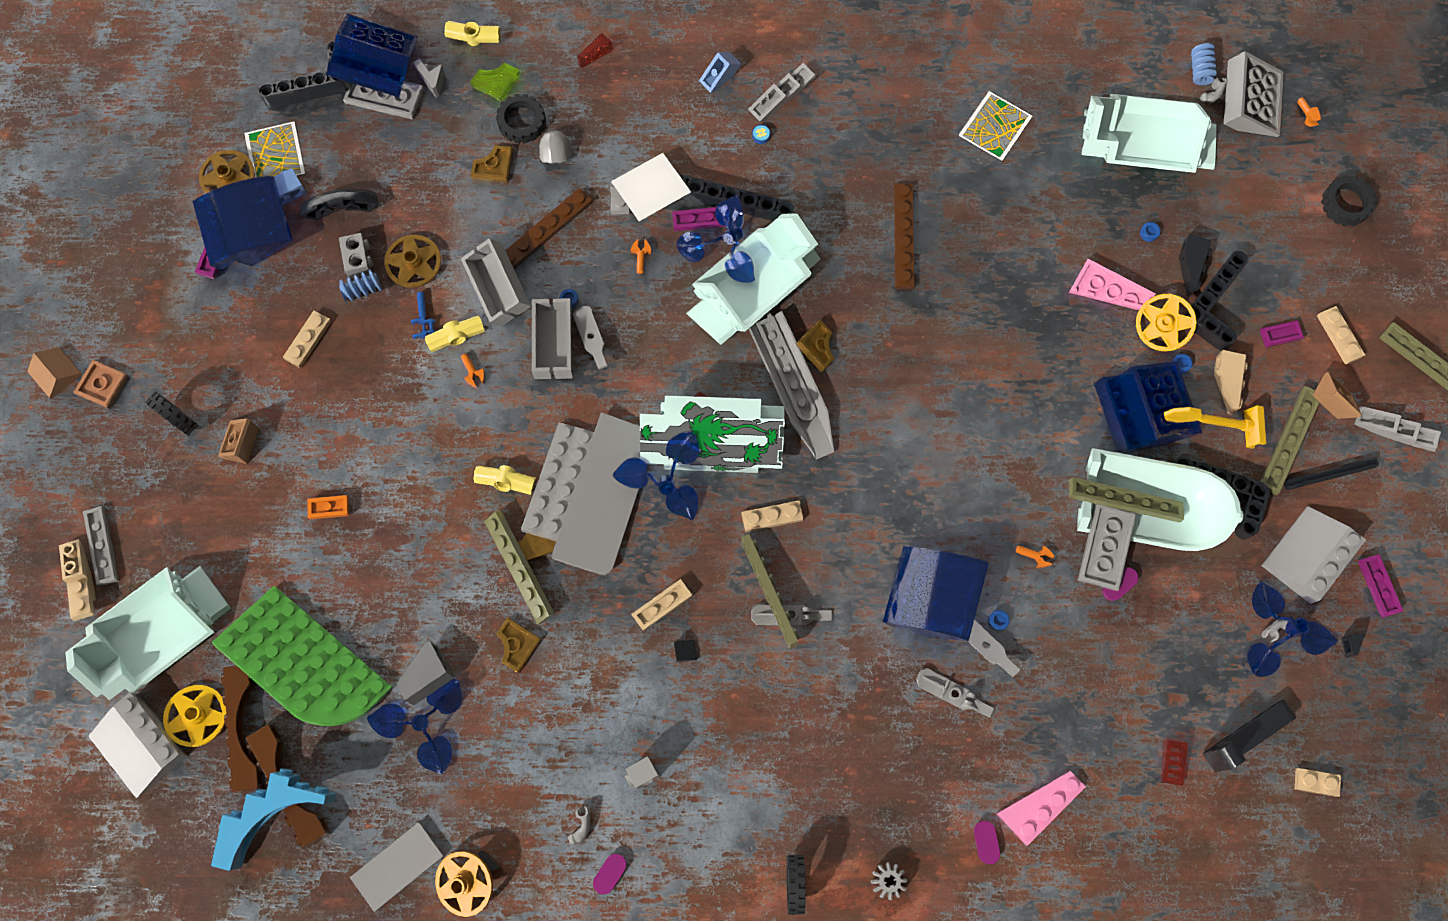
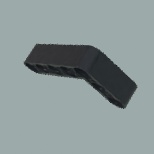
(303, 87)
(1210, 296)
(1246, 494)
(1230, 750)

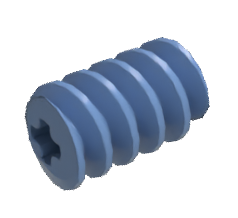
(1203, 64)
(360, 286)

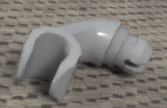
(1213, 96)
(1273, 630)
(581, 833)

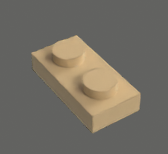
(1317, 782)

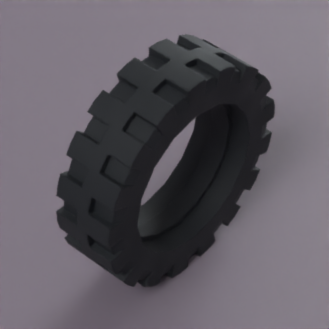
(516, 102)
(1356, 185)
(171, 413)
(795, 884)

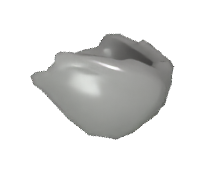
(554, 147)

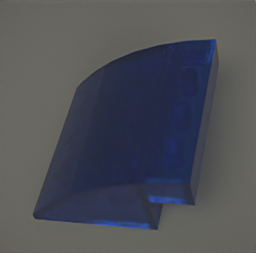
(372, 55)
(242, 222)
(1137, 403)
(936, 593)

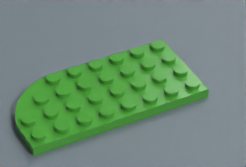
(300, 663)

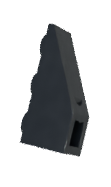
(1192, 259)

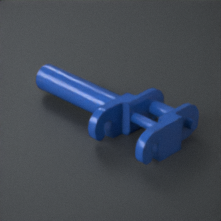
(422, 318)

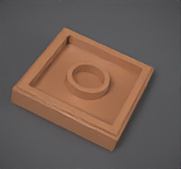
(101, 384)

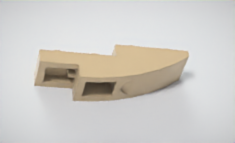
(78, 579)

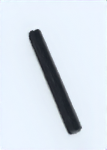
(1331, 473)

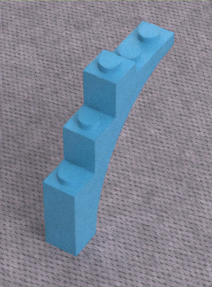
(240, 827)

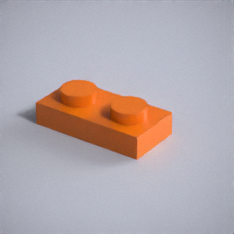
(328, 507)

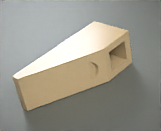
(1229, 377)

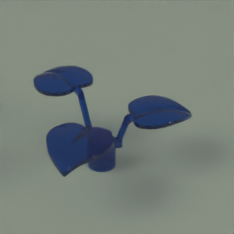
(728, 214)
(680, 501)
(1314, 637)
(437, 752)

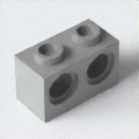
(353, 256)
(641, 773)

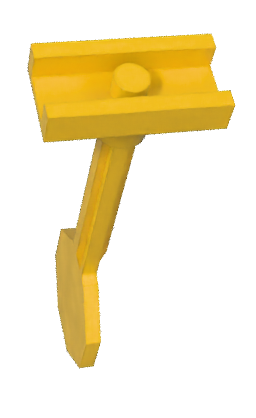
(1252, 424)

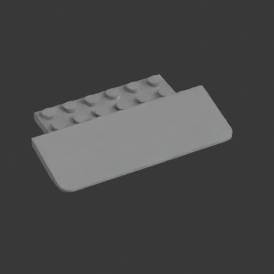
(578, 496)

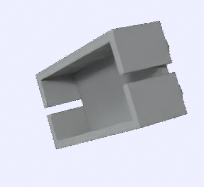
(495, 282)
(552, 339)

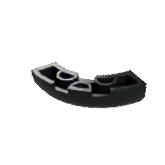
(350, 199)

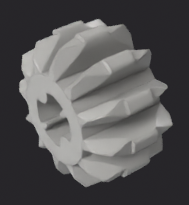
(890, 888)

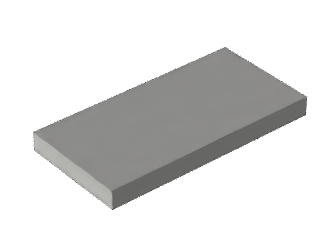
(378, 101)
(1107, 547)
(397, 866)

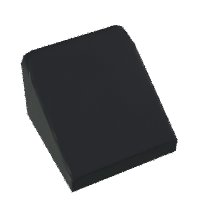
(1352, 644)
(685, 651)
(490, 861)

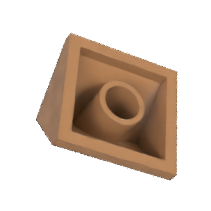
(52, 371)
(1336, 398)
(239, 440)

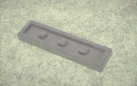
(100, 546)

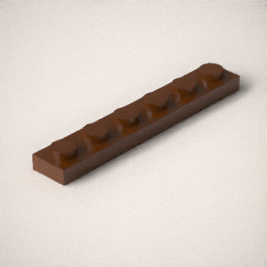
(548, 227)
(903, 236)

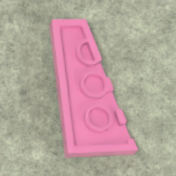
(1107, 286)
(1037, 810)

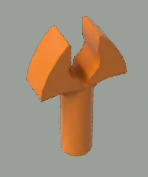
(1312, 113)
(640, 254)
(472, 371)
(1036, 555)

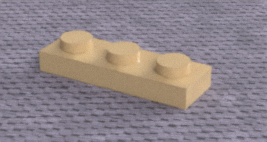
(1340, 335)
(307, 339)
(772, 516)
(661, 605)

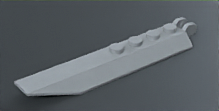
(793, 383)

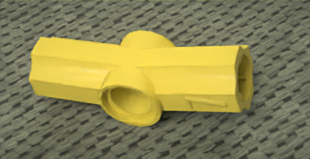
(463, 32)
(454, 333)
(504, 479)

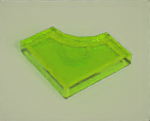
(496, 81)

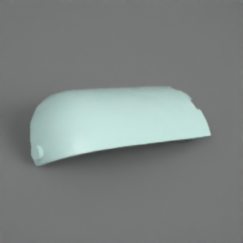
(1208, 500)

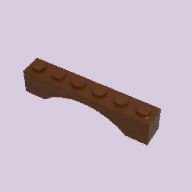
(268, 748)
(244, 771)

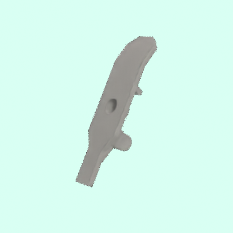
(587, 326)
(803, 615)
(995, 653)
(943, 687)

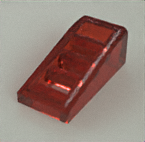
(596, 49)
(1181, 763)

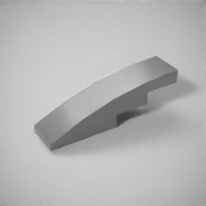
(782, 93)
(1398, 429)

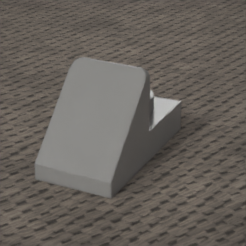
(432, 78)
(618, 205)

